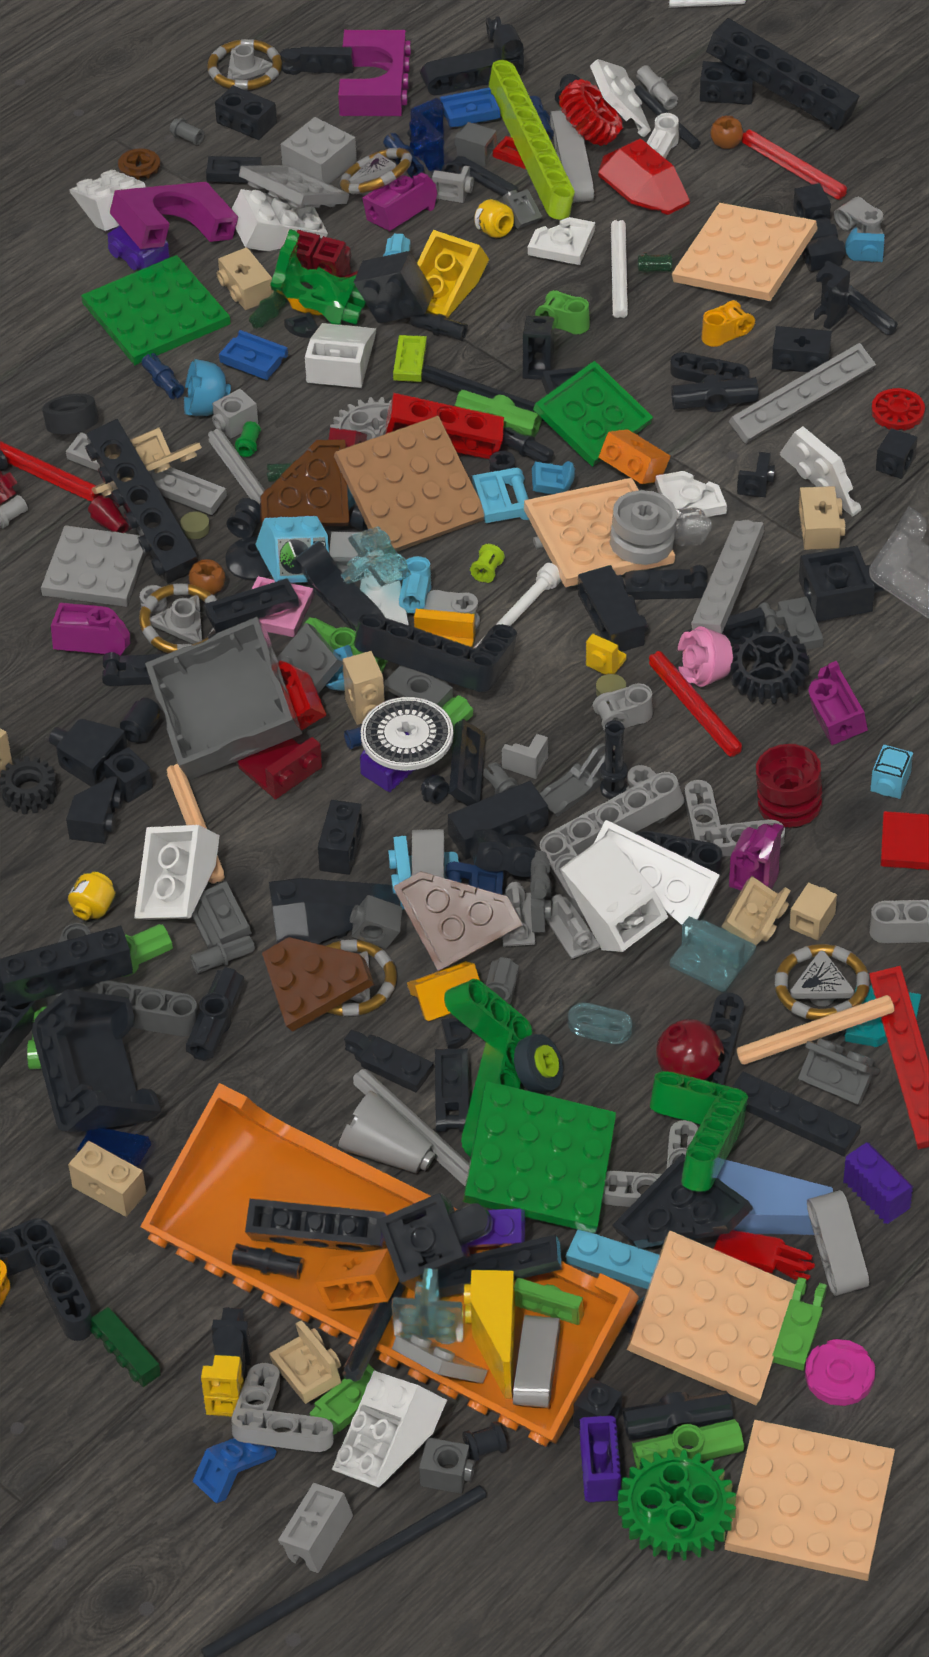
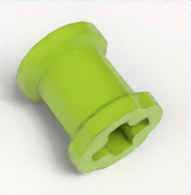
(486, 562)

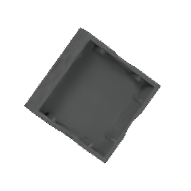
(223, 698)

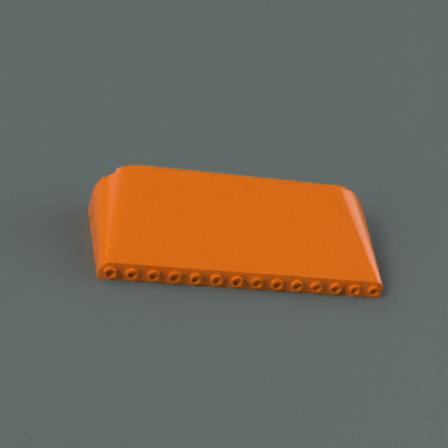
(251, 1154)

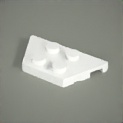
(620, 93)
(820, 466)

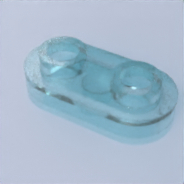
(601, 1023)

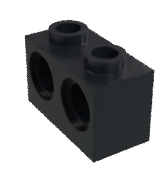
(724, 84)
(245, 112)
(340, 837)

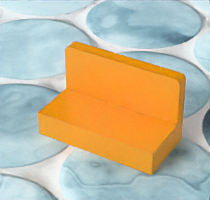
(450, 625)
(432, 987)

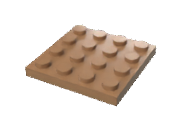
(411, 484)

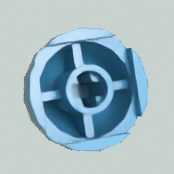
(205, 385)

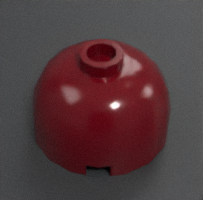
(689, 1049)

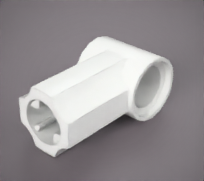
(664, 134)

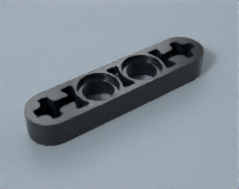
(731, 1025)

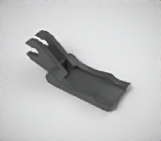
(575, 784)

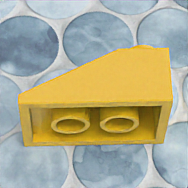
(451, 270)
(491, 1310)

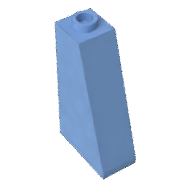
(776, 1199)

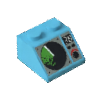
(286, 538)

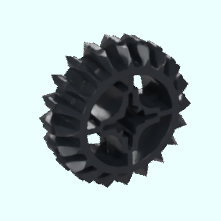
(767, 676)

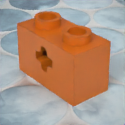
(634, 456)
(357, 1279)

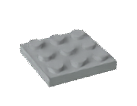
(294, 185)
(94, 566)

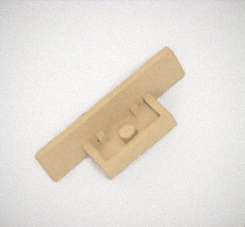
(154, 454)

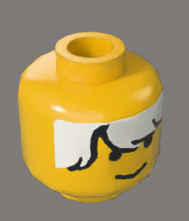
(494, 218)
(91, 896)

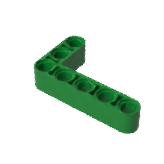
(501, 1030)
(713, 1106)

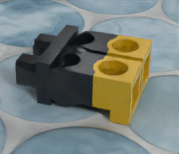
(232, 1353)

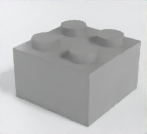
(319, 150)

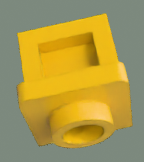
(603, 655)

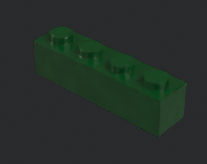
(125, 1346)

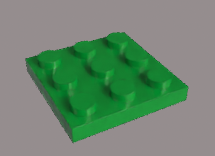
(589, 408)

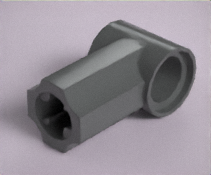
(503, 978)

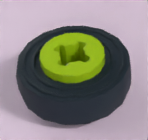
(538, 1063)

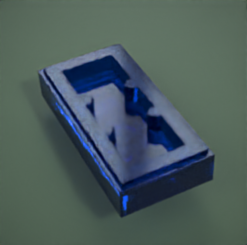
(122, 1144)

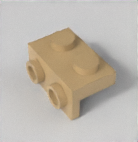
(756, 911)
(307, 1364)

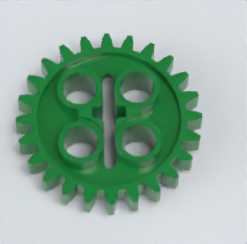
(677, 1504)

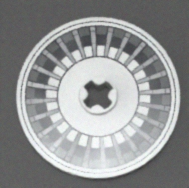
(388, 744)

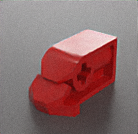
(302, 694)

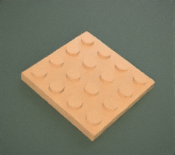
(744, 251)
(578, 528)
(711, 1317)
(810, 1500)

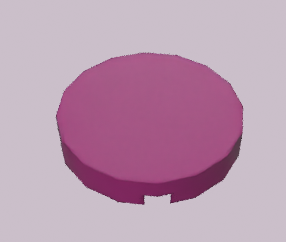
(840, 1372)

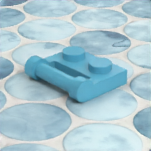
(494, 495)

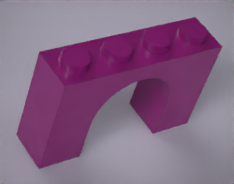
(384, 93)
(141, 212)

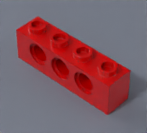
(469, 430)

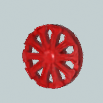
(898, 408)

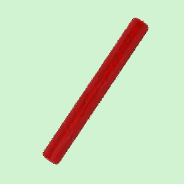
(794, 164)
(48, 472)
(695, 704)

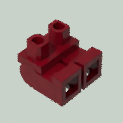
(324, 253)

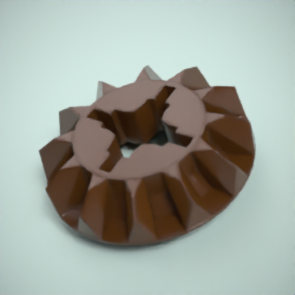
(129, 160)

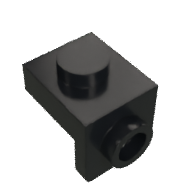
(756, 483)

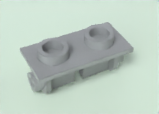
(522, 904)
(570, 928)

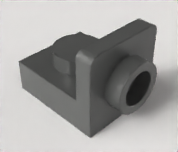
(523, 208)

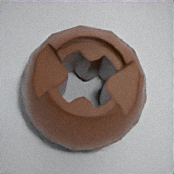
(726, 132)
(207, 575)

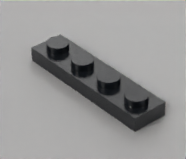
(798, 1115)
(523, 1258)

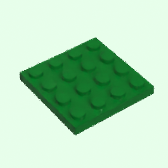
(155, 309)
(540, 1156)

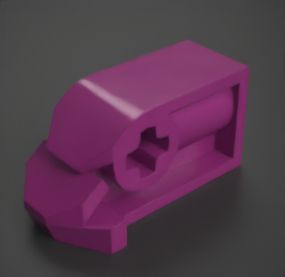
(400, 200)
(88, 629)
(836, 705)
(756, 856)

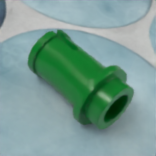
(246, 443)

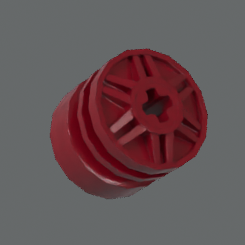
(789, 784)

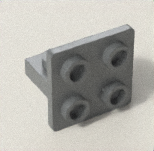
(837, 1072)

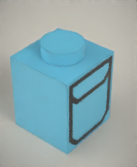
(891, 771)

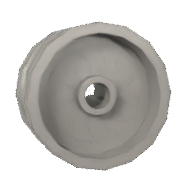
(643, 527)

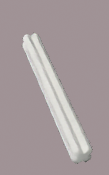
(619, 269)

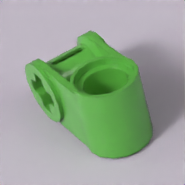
(568, 311)

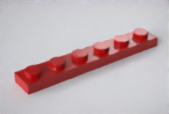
(906, 1049)

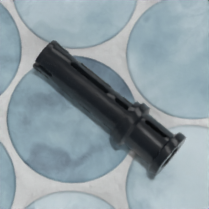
(613, 737)

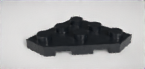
(675, 1208)

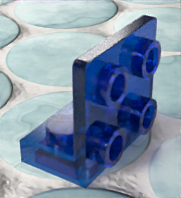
(428, 133)

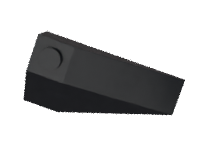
(318, 907)

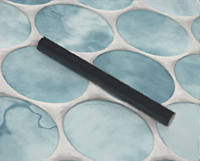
(658, 109)

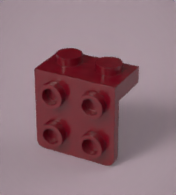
(283, 765)

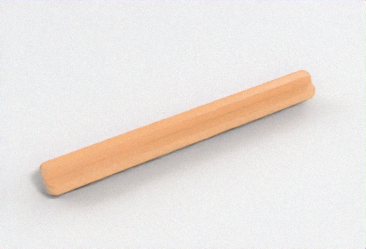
(190, 810)
(815, 1029)

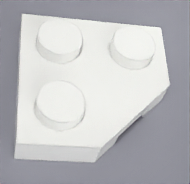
(563, 242)
(687, 493)

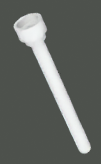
(546, 578)

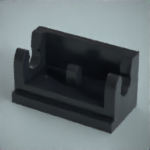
(834, 293)

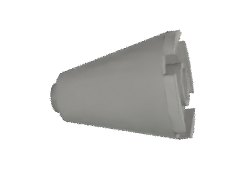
(386, 1136)

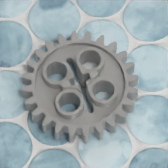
(365, 418)

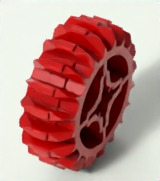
(590, 112)

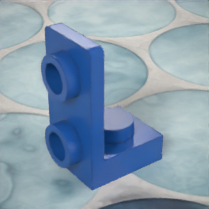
(223, 1463)

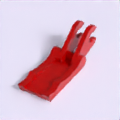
(765, 1253)

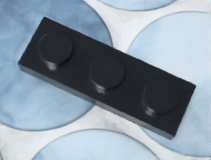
(251, 604)
(467, 763)

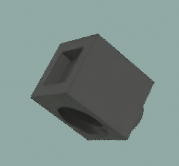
(376, 921)
(440, 1453)

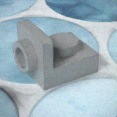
(453, 186)

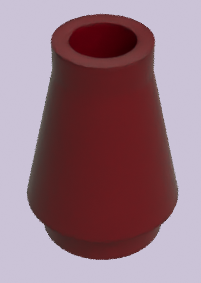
(107, 514)

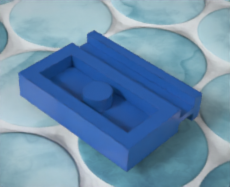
(470, 107)
(253, 355)

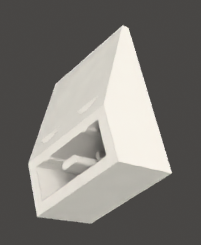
(97, 196)
(267, 220)
(339, 355)
(613, 895)
(387, 1428)

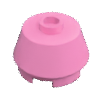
(705, 656)

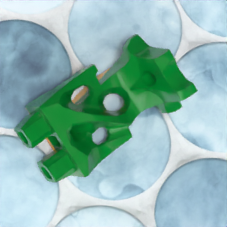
(328, 297)

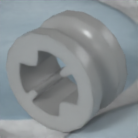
(161, 605)

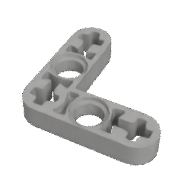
(713, 829)
(635, 1179)
(250, 1419)

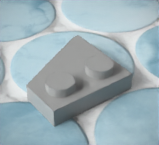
(438, 1359)

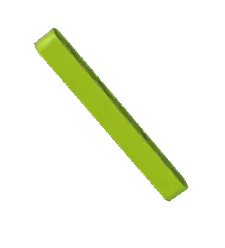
(531, 140)

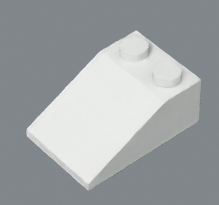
(174, 871)

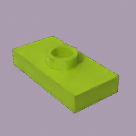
(409, 358)

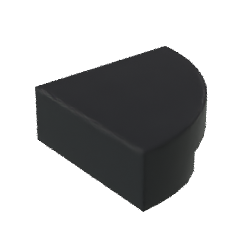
(301, 325)
(455, 1032)

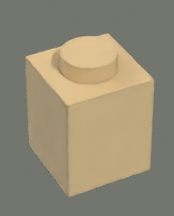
(813, 911)

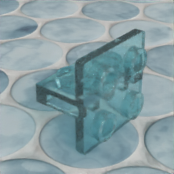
(375, 558)
(711, 953)
(428, 1314)

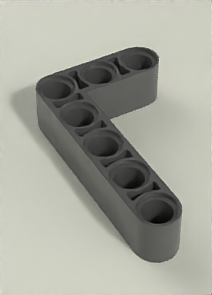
(153, 1008)

